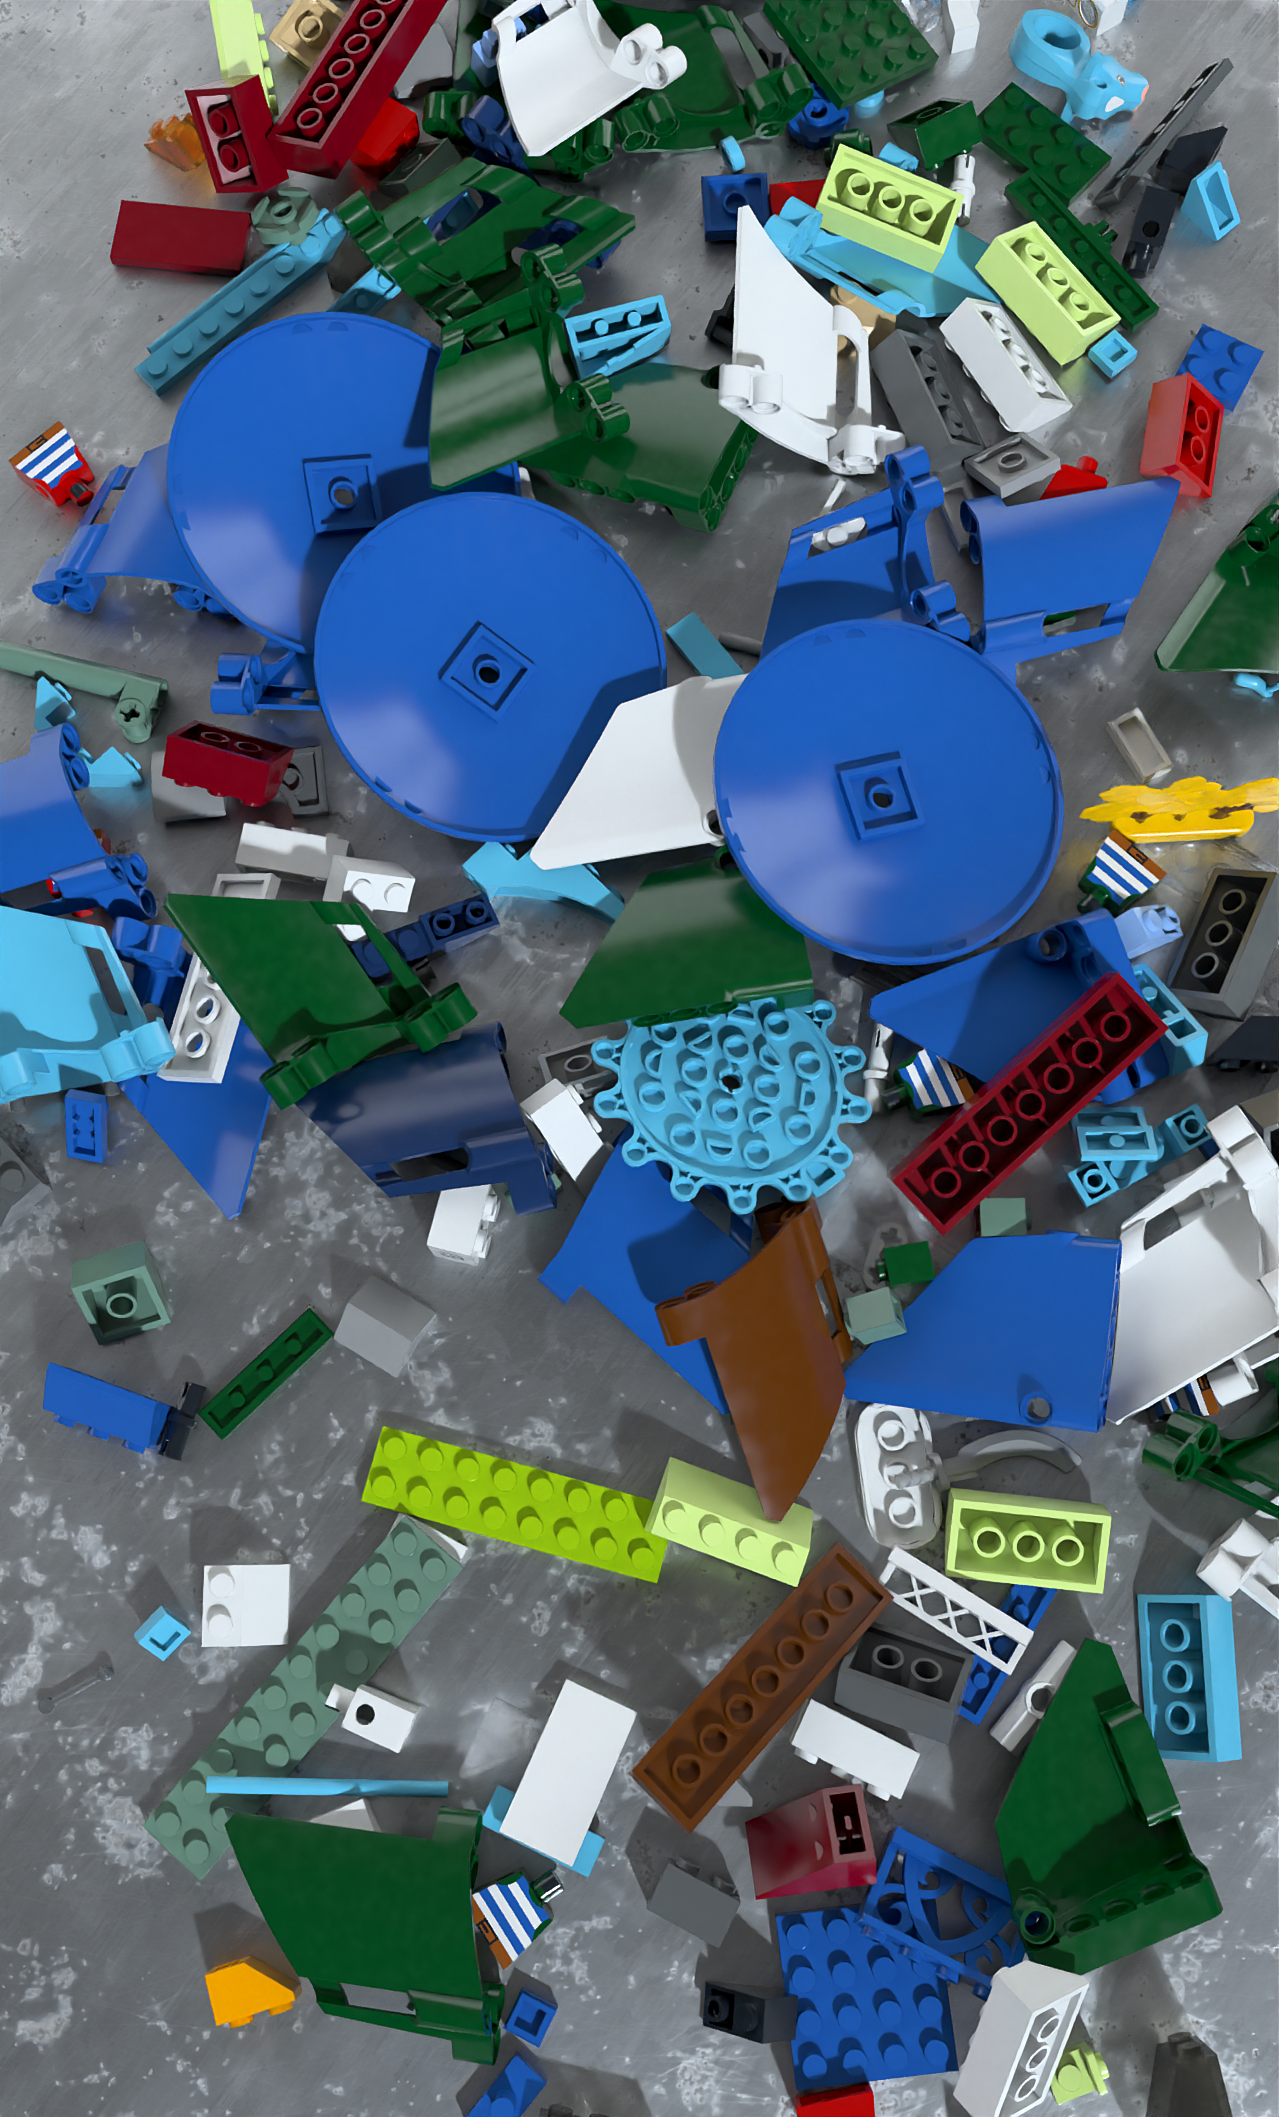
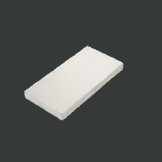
(568, 1773)

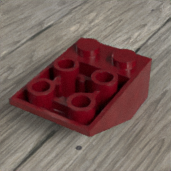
(812, 1844)

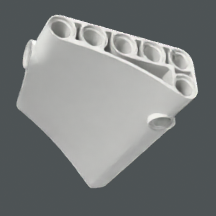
(644, 780)

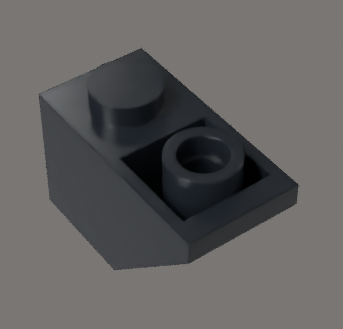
(1250, 1046)
(751, 2011)

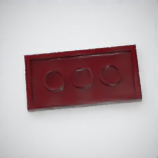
(181, 238)

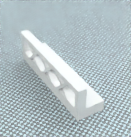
(962, 1598)

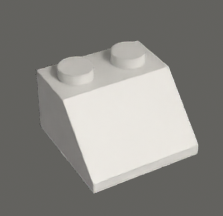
(246, 1605)

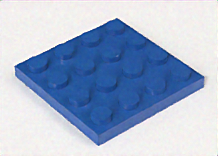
(859, 2002)

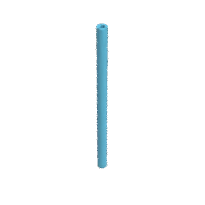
(224, 291)

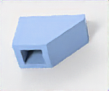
(1147, 928)

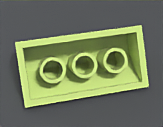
(239, 44)
(888, 208)
(1046, 292)
(729, 1522)
(1026, 1540)

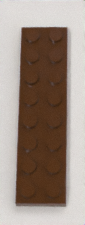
(760, 1688)

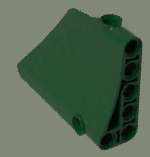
(1235, 609)

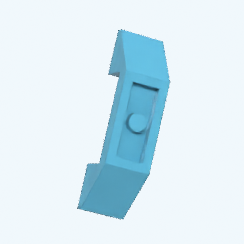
(110, 768)
(1173, 1140)

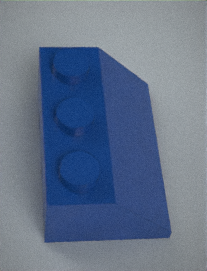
(105, 1408)

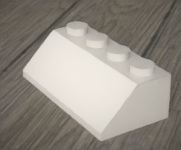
(1003, 365)
(1019, 2039)

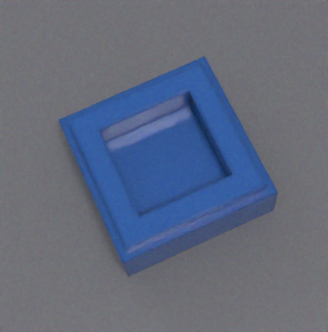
(530, 2017)

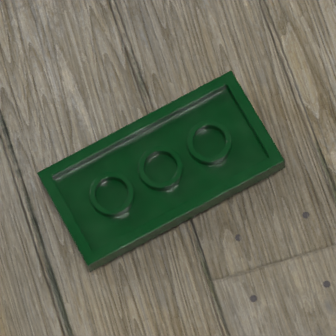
(1039, 140)

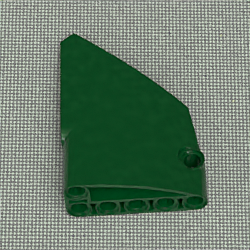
(675, 454)
(691, 950)
(1097, 1829)

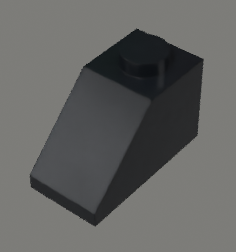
(1189, 158)

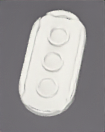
(886, 1444)

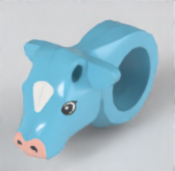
(1059, 54)

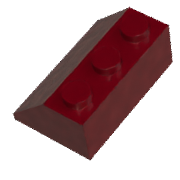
(233, 132)
(226, 762)

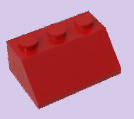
(1182, 435)

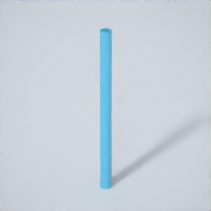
(323, 1786)

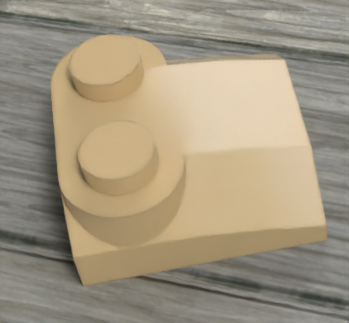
(306, 30)
(873, 319)

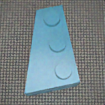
(617, 336)

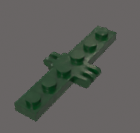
(1084, 248)

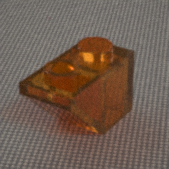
(176, 142)

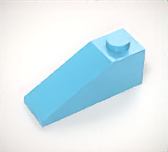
(1186, 1039)

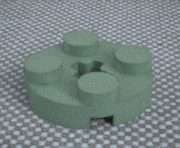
(285, 217)

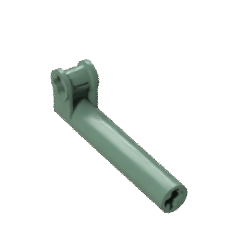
(138, 694)

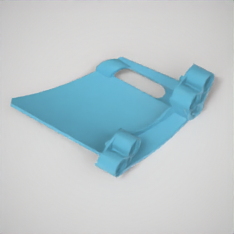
(900, 285)
(56, 1016)

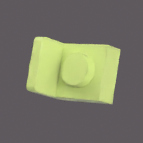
(1078, 2073)

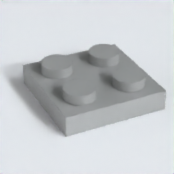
(1012, 465)

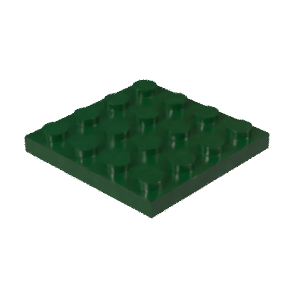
(851, 44)

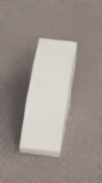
(960, 24)

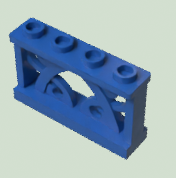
(919, 1859)

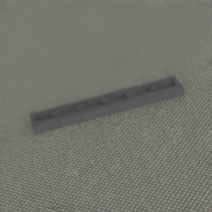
(1163, 134)

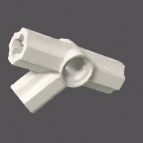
(1021, 1719)

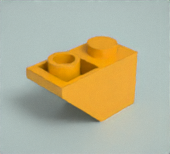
(247, 1988)

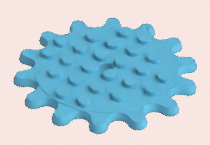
(741, 1138)

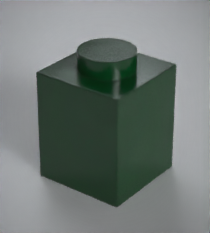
(905, 1265)

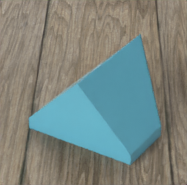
(1211, 202)

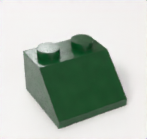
(937, 131)

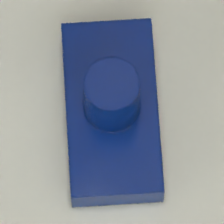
(86, 1125)
(510, 2091)

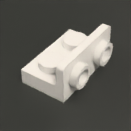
(841, 534)

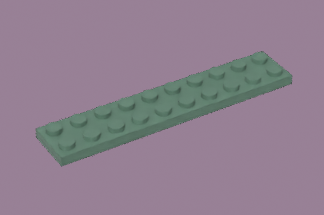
(289, 1707)

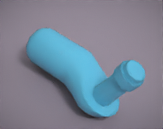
(1255, 683)

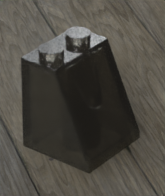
(1187, 2080)

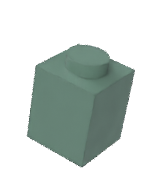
(1002, 1217)
(874, 1316)

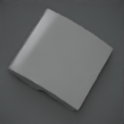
(428, 67)
(178, 802)

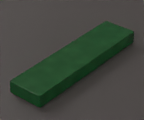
(266, 1374)

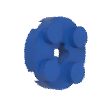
(818, 131)

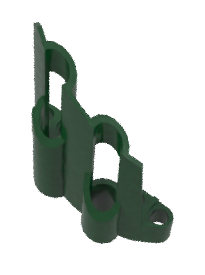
(476, 265)

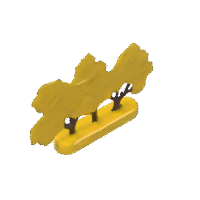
(1184, 809)

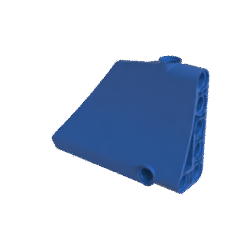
(1002, 999)
(1006, 1328)

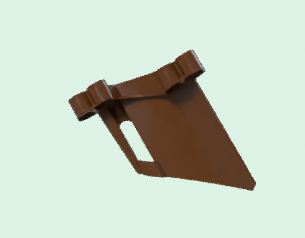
(773, 1349)

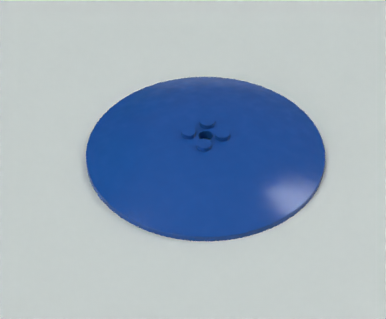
(272, 438)
(465, 590)
(933, 731)

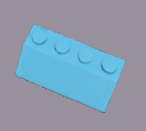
(1190, 1676)

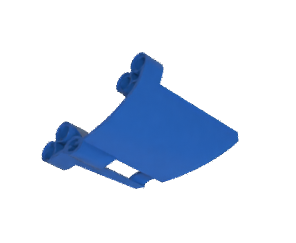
(1060, 560)

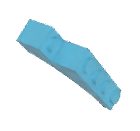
(498, 873)

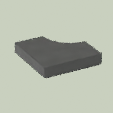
(305, 783)

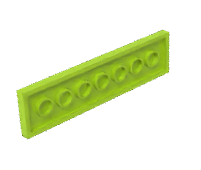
(514, 1504)

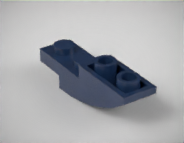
(432, 935)

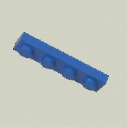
(1027, 1607)

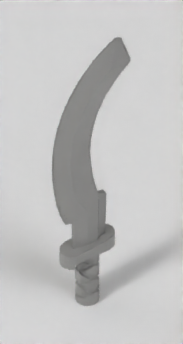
(988, 1450)

